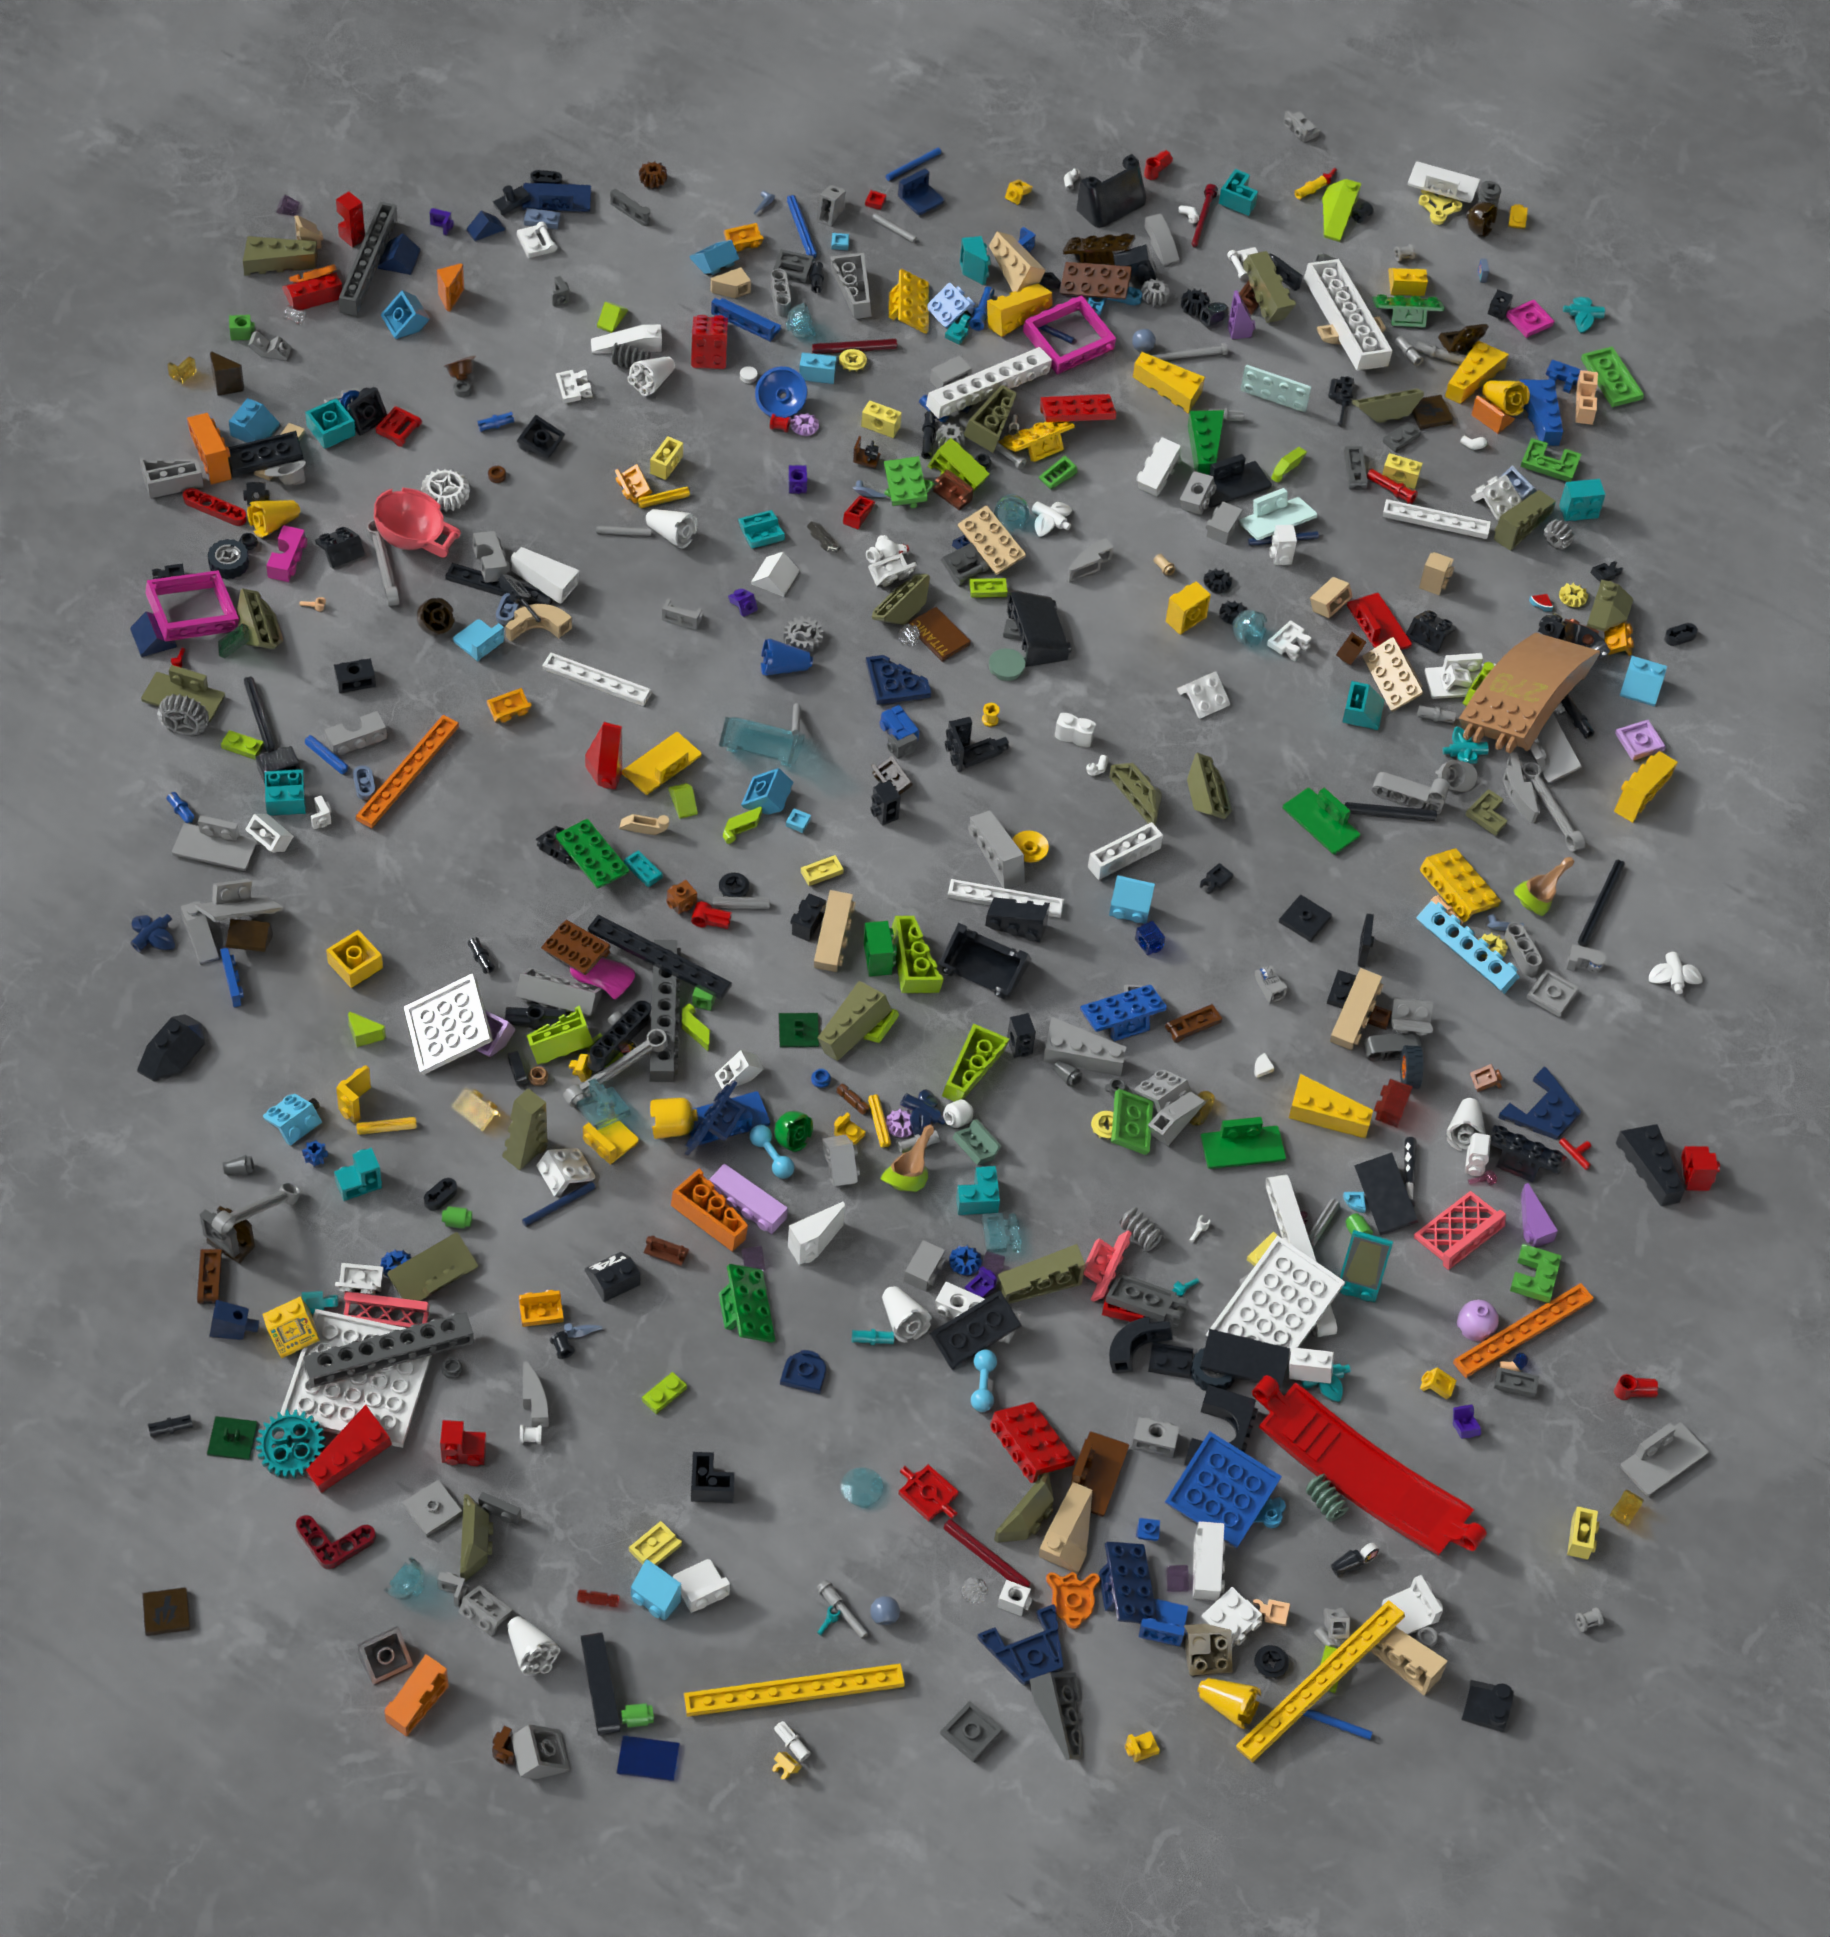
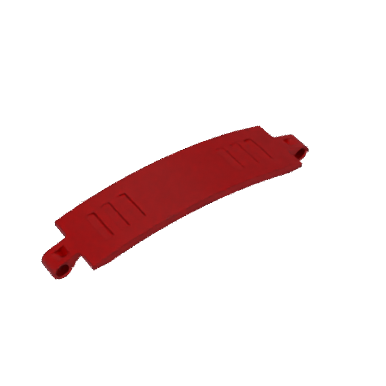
(1364, 1471)

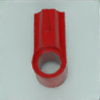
(1157, 164)
(706, 915)
(1635, 1387)

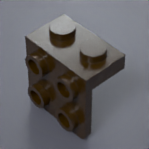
(1464, 339)
(244, 1237)

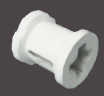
(530, 1434)

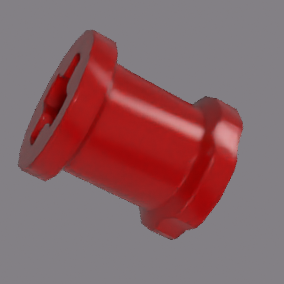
(779, 423)

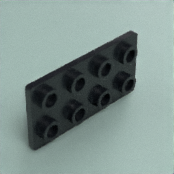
(1236, 479)
(1524, 1156)

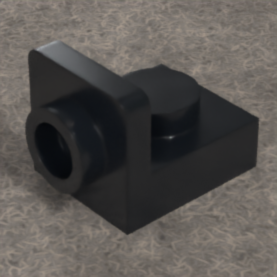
(1050, 281)

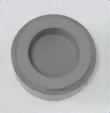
(1427, 1637)

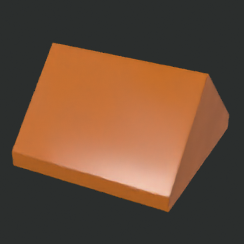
(450, 284)
(1491, 415)

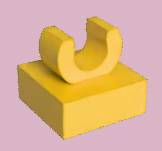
(580, 1068)
(788, 1763)

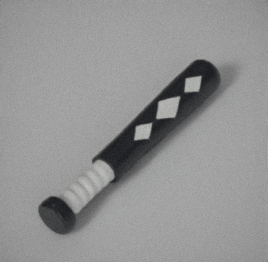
(1410, 1147)

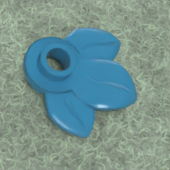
(1272, 1512)

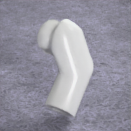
(1071, 177)
(1191, 212)
(1474, 444)
(1098, 768)

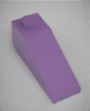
(1240, 320)
(1537, 1225)

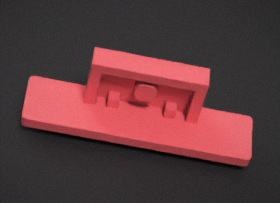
(1103, 1262)

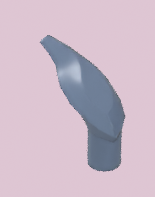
(768, 198)
(867, 492)
(1496, 925)
(579, 1331)

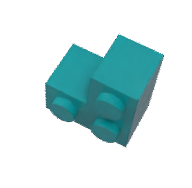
(1236, 193)
(360, 1177)
(981, 1197)

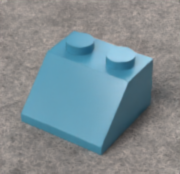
(818, 367)
(1643, 681)
(1131, 899)
(656, 1590)

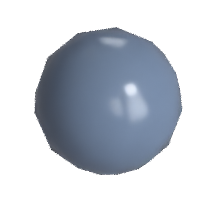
(1144, 340)
(885, 1610)

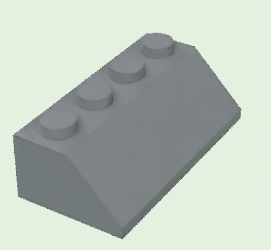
(558, 991)

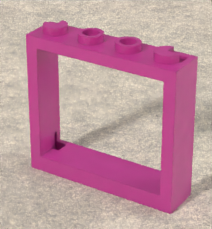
(1081, 355)
(195, 627)

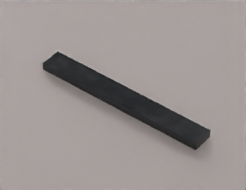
(659, 957)

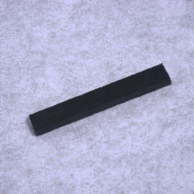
(474, 579)

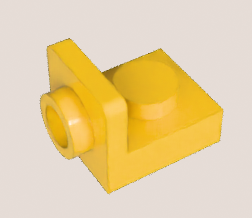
(1016, 191)
(845, 1126)
(1439, 1382)
(1141, 1746)

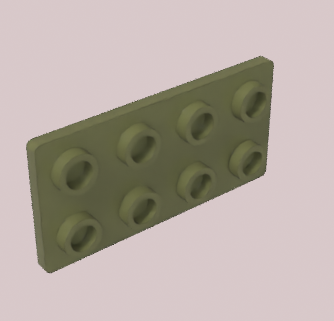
(185, 683)
(433, 1269)

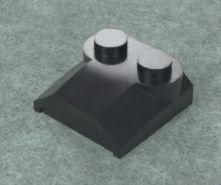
(367, 410)
(540, 437)
(1488, 1705)

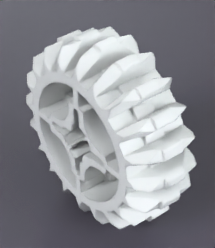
(447, 488)

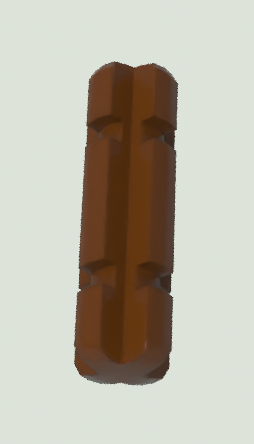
(853, 1099)

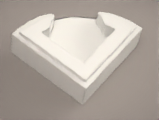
(1263, 1066)

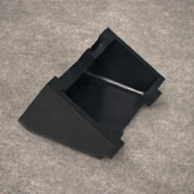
(1113, 198)
(1038, 628)
(984, 961)

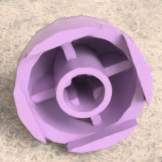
(1478, 1320)

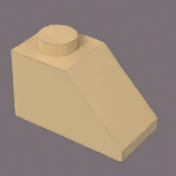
(308, 231)

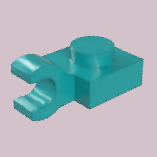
(958, 332)
(315, 1300)

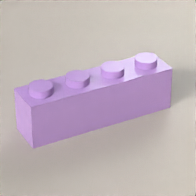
(749, 1199)

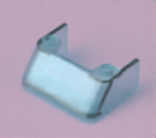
(761, 740)

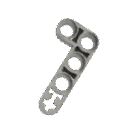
(1410, 792)

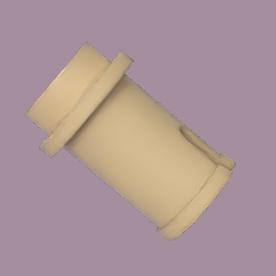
(1166, 566)

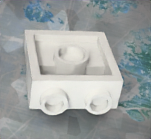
(1235, 1614)

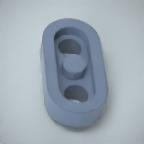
(506, 610)
(364, 784)

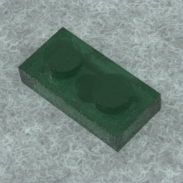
(233, 641)

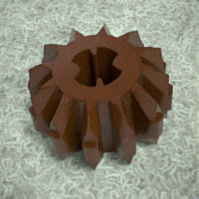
(653, 174)

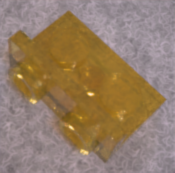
(475, 1108)

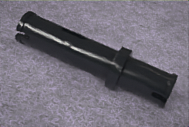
(929, 429)
(1580, 720)

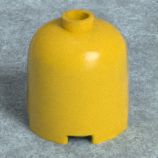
(672, 1117)

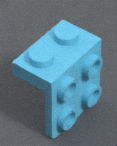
(479, 639)
(293, 1117)

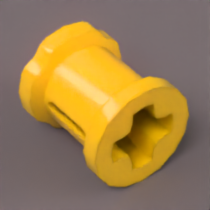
(990, 712)

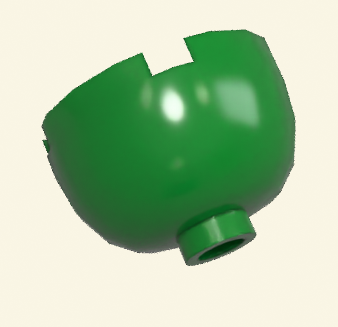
(793, 1129)

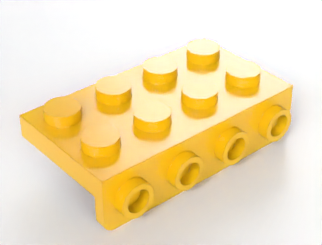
(1458, 883)

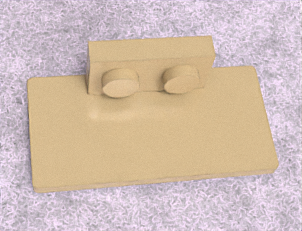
(991, 540)
(1393, 674)

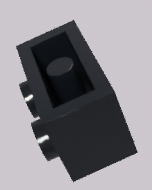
(885, 802)
(808, 917)

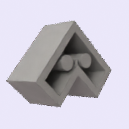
(841, 1160)

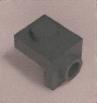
(561, 292)
(903, 746)

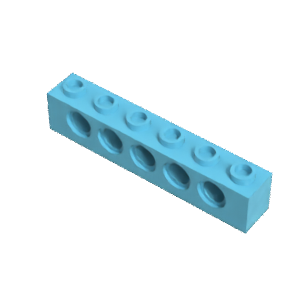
(1429, 919)

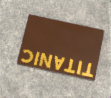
(940, 634)

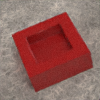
(875, 200)

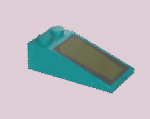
(1365, 1265)

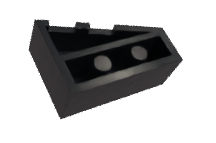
(1018, 918)

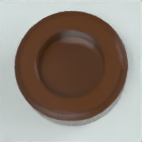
(496, 474)

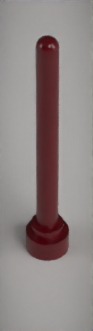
(1210, 193)

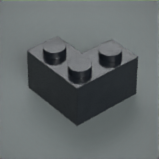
(1140, 261)
(710, 1485)

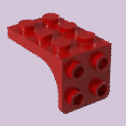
(709, 342)

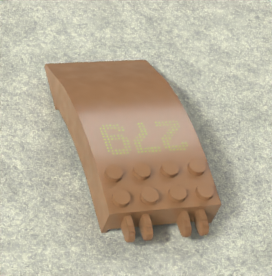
(1525, 690)

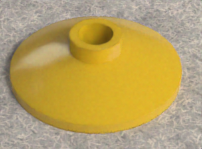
(1035, 842)

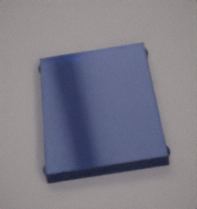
(648, 1758)

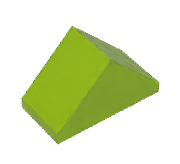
(611, 316)
(683, 800)
(365, 1030)

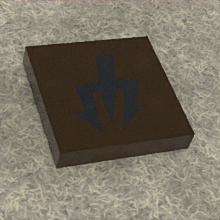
(1432, 412)
(166, 1611)

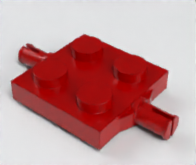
(928, 1492)

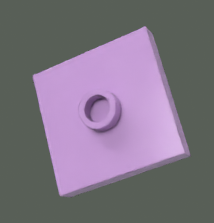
(1640, 740)

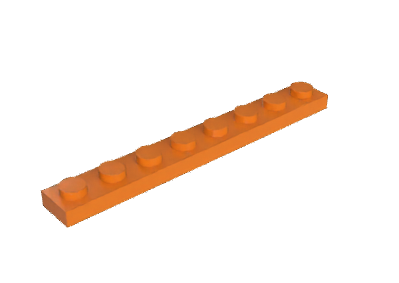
(407, 771)
(1523, 1330)

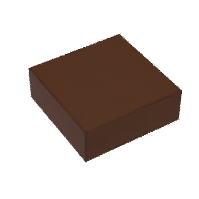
(1380, 1017)

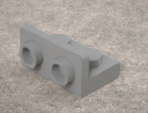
(1300, 126)
(484, 1610)

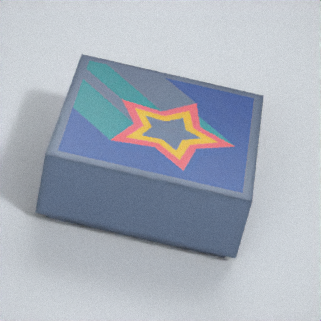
(1483, 270)

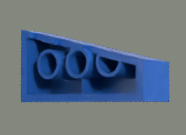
(1544, 411)

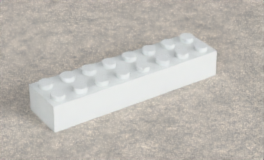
(1348, 314)

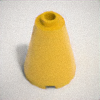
(1507, 395)
(271, 515)
(1230, 1699)

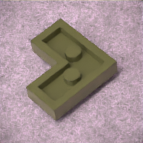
(1484, 812)

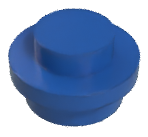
(821, 1078)

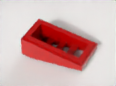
(856, 513)

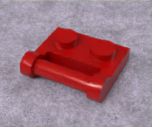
(394, 422)

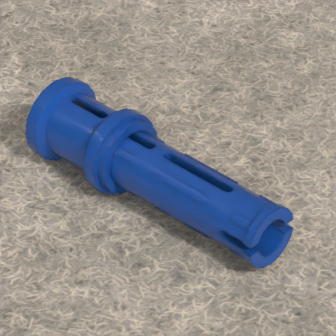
(980, 313)

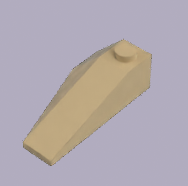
(1068, 1533)

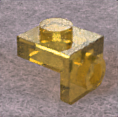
(183, 371)
(1626, 1508)

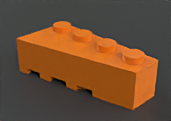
(210, 447)
(709, 1210)

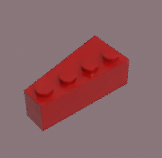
(349, 1450)

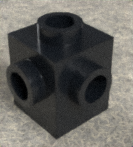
(256, 487)
(1552, 626)

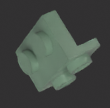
(977, 1143)

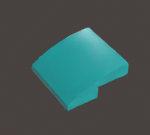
(761, 529)

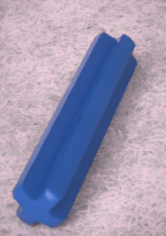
(326, 754)

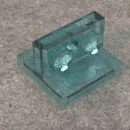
(602, 1106)

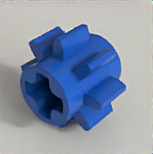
(315, 1153)

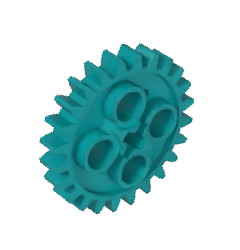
(289, 1425)

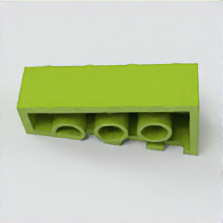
(975, 1059)

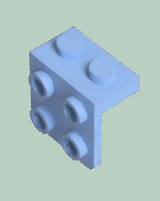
(950, 305)

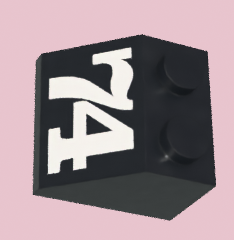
(614, 1276)

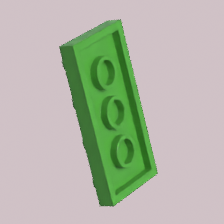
(1613, 376)

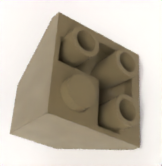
(1208, 1649)

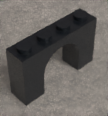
(1233, 1408)

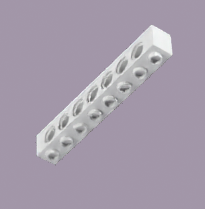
(985, 383)

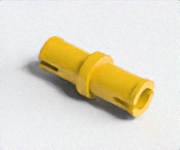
(1310, 187)

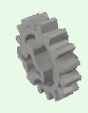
(803, 634)

